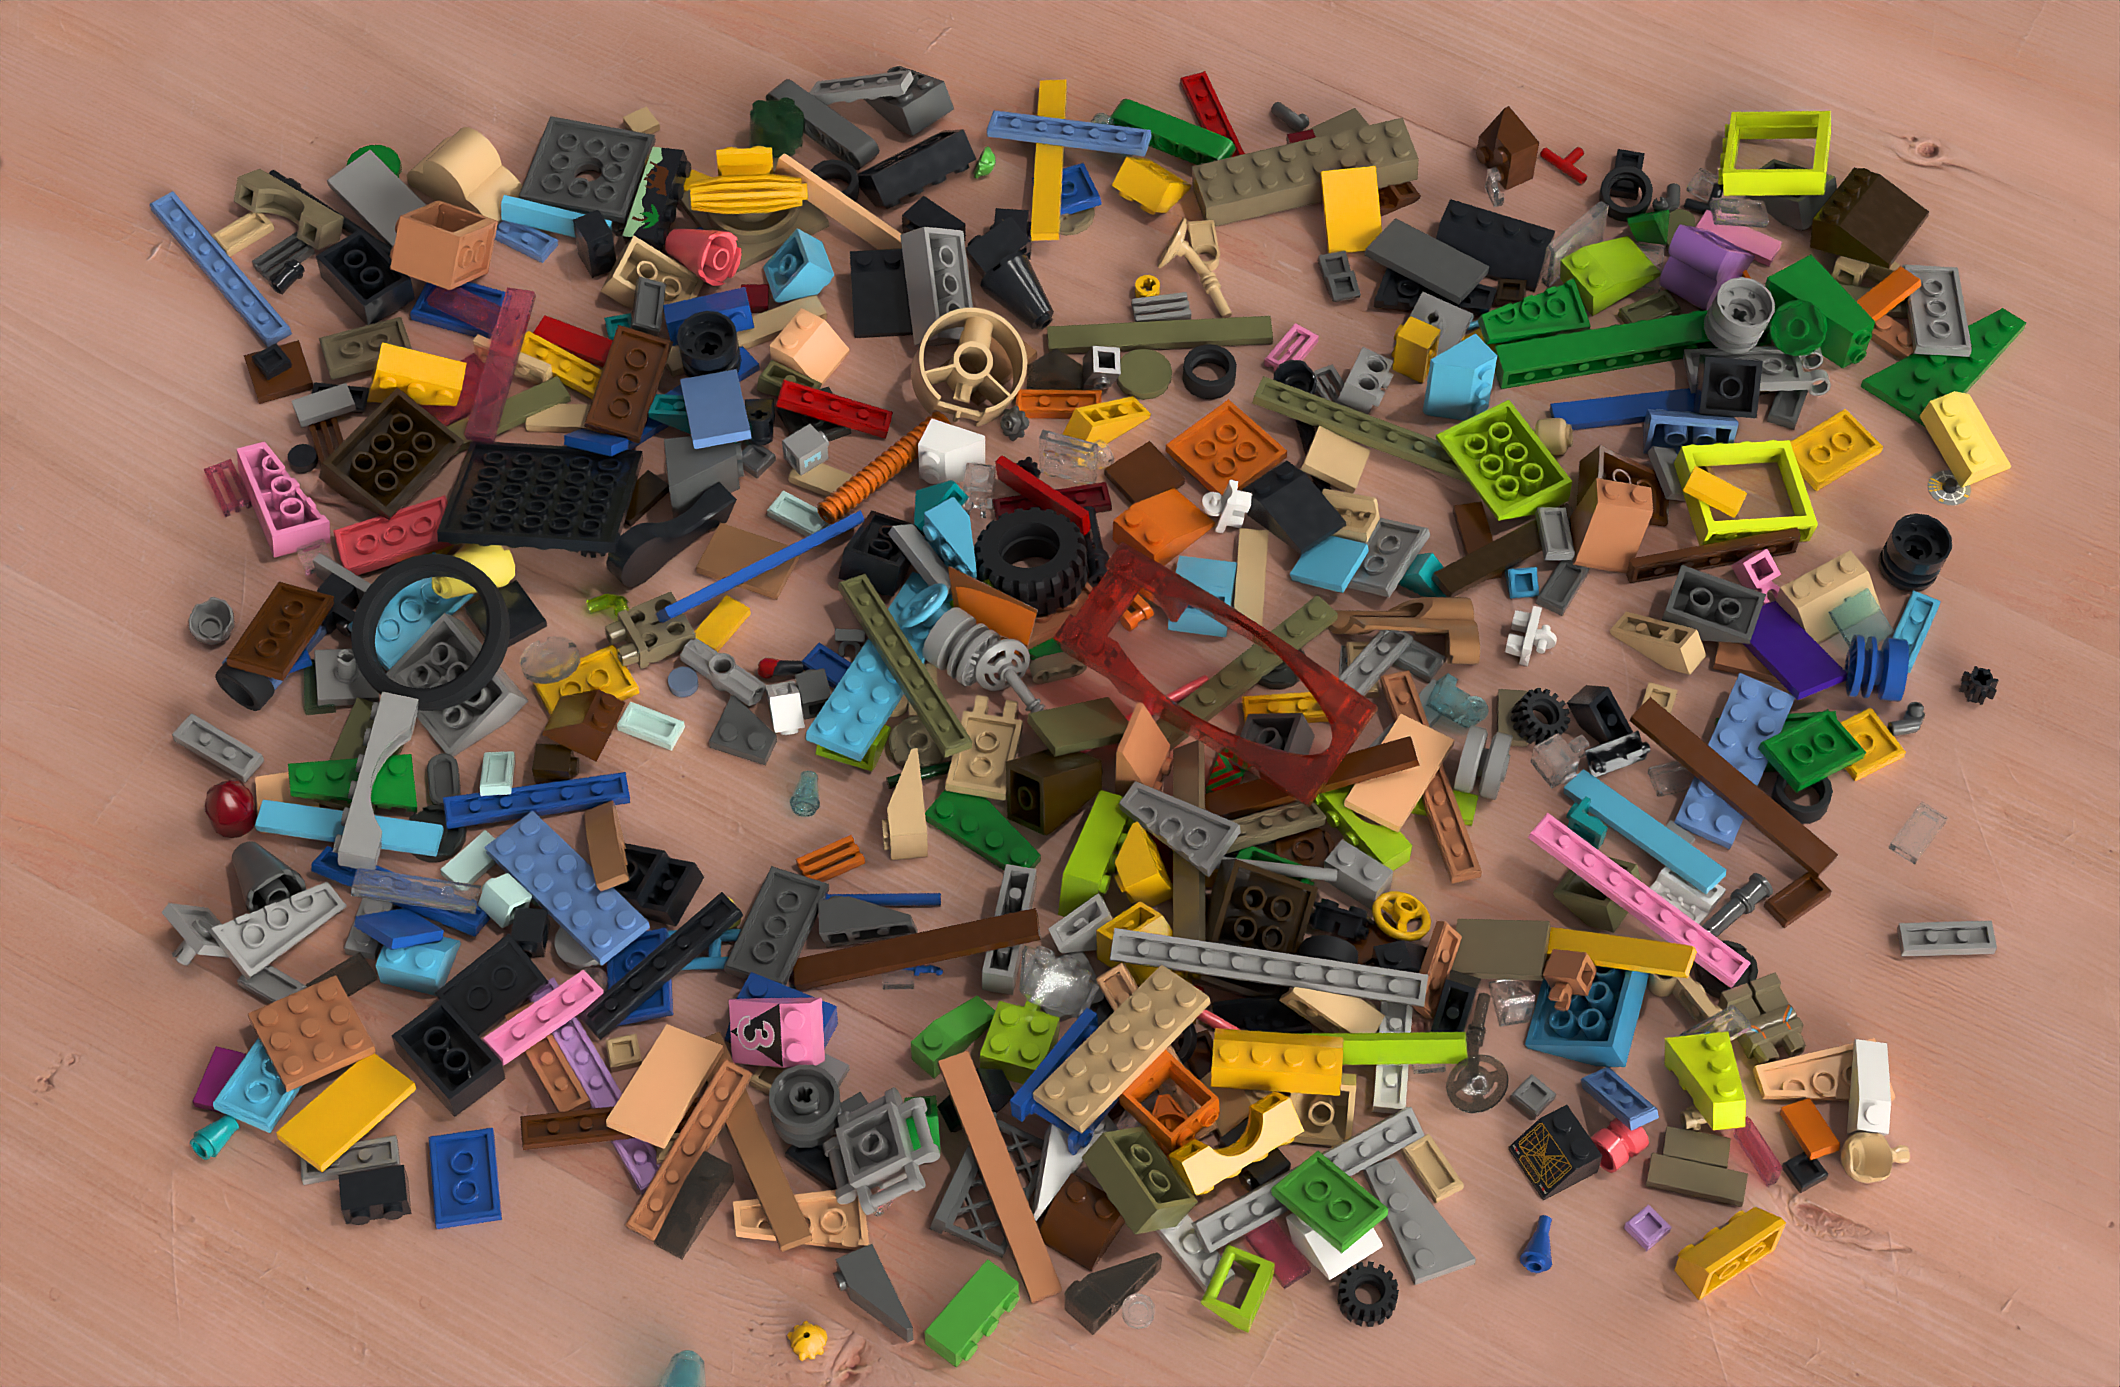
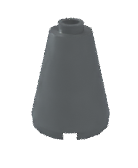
(264, 876)

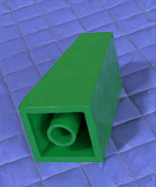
(1847, 322)

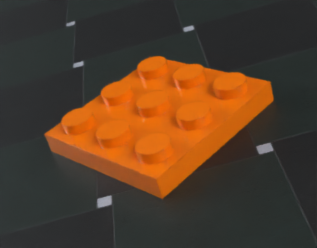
(1226, 448)

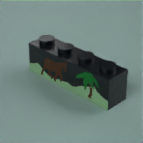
(658, 197)

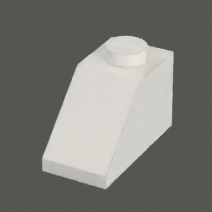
(785, 707)

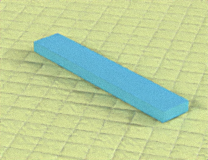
(326, 823)
(1646, 832)

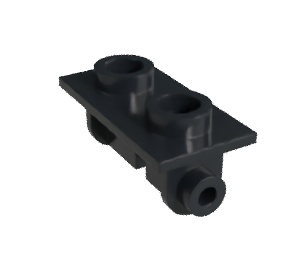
(1616, 754)
(1351, 921)

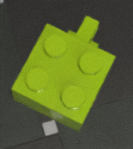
(1019, 1040)

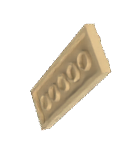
(1121, 1048)

